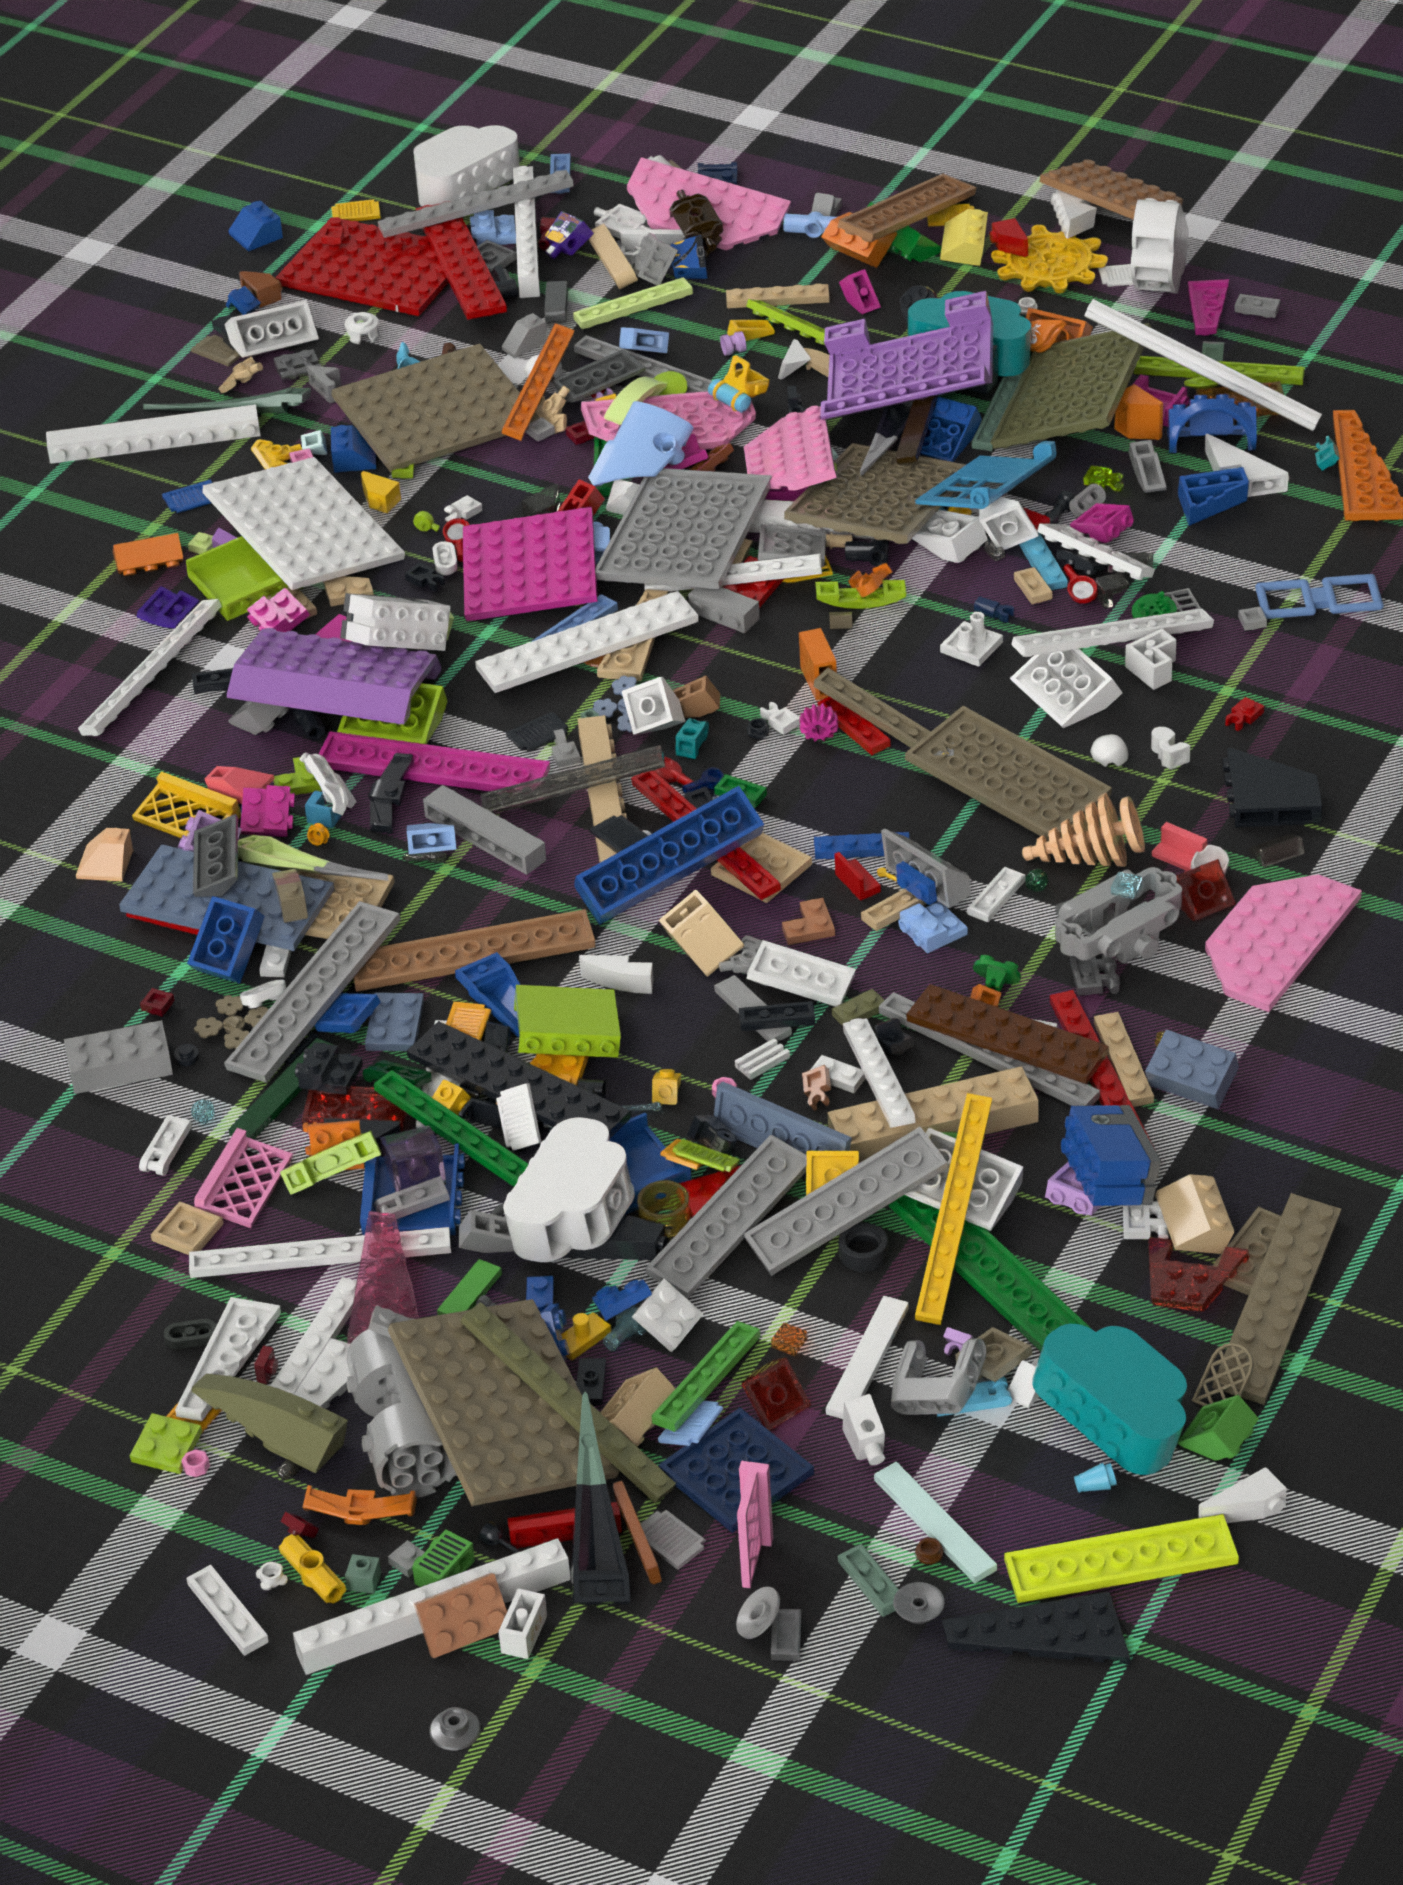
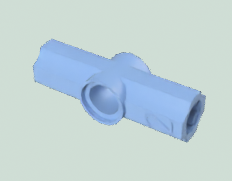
(804, 223)

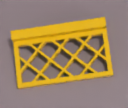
(182, 790)

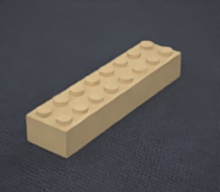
(941, 1110)

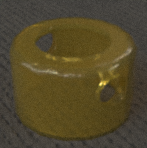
(676, 1200)

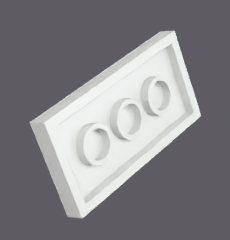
(801, 973)

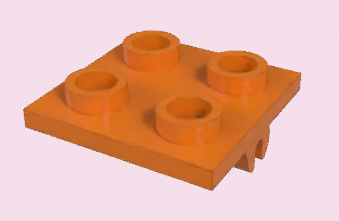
(329, 1134)

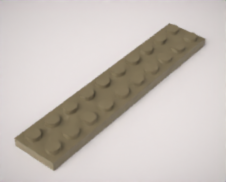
(1280, 1293)

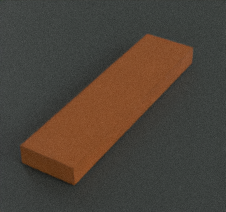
(636, 1532)

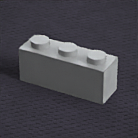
(725, 607)

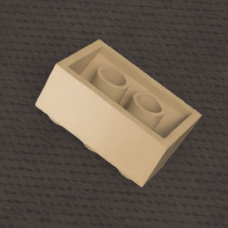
(1195, 1214)
(636, 1402)

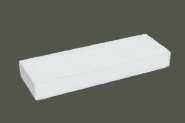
(996, 894)

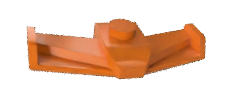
(359, 1505)

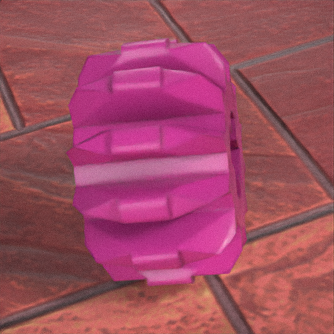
(818, 722)

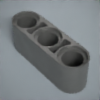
(556, 301)

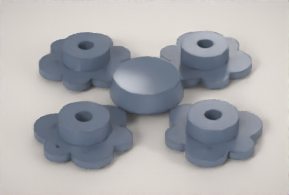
(607, 707)

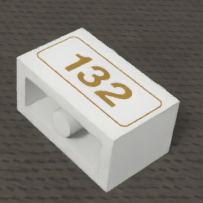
(522, 1623)

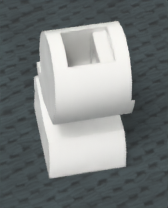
(1168, 752)

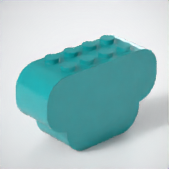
(1010, 329)
(1114, 1393)

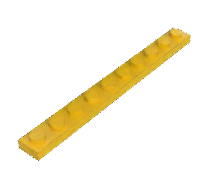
(953, 1209)

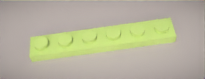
(632, 303)

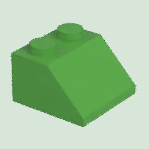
(1220, 1429)

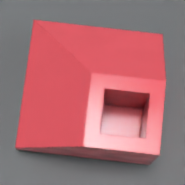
(232, 780)

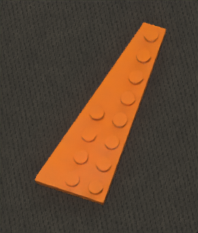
(1363, 474)

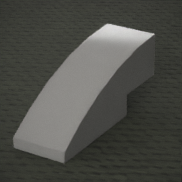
(1146, 466)

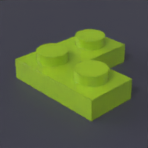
(300, 781)

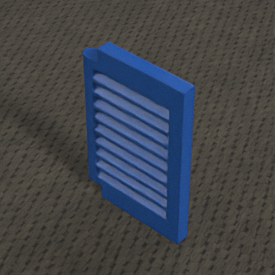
(187, 497)

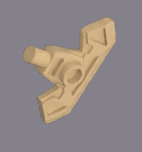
(241, 372)
(552, 408)

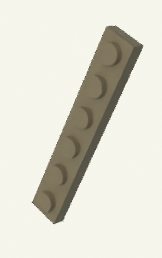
(870, 707)

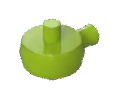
(425, 521)

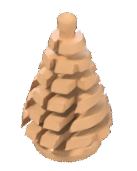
(1093, 835)

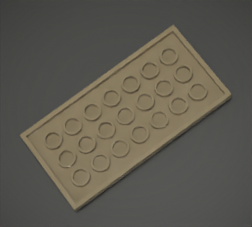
(1006, 772)

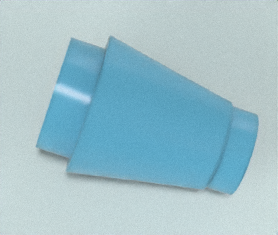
(1097, 1478)

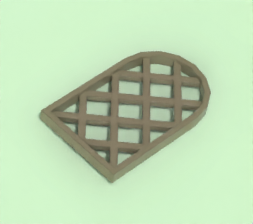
(1211, 1364)

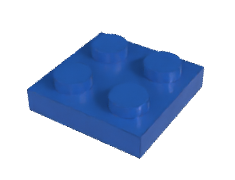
(347, 1013)

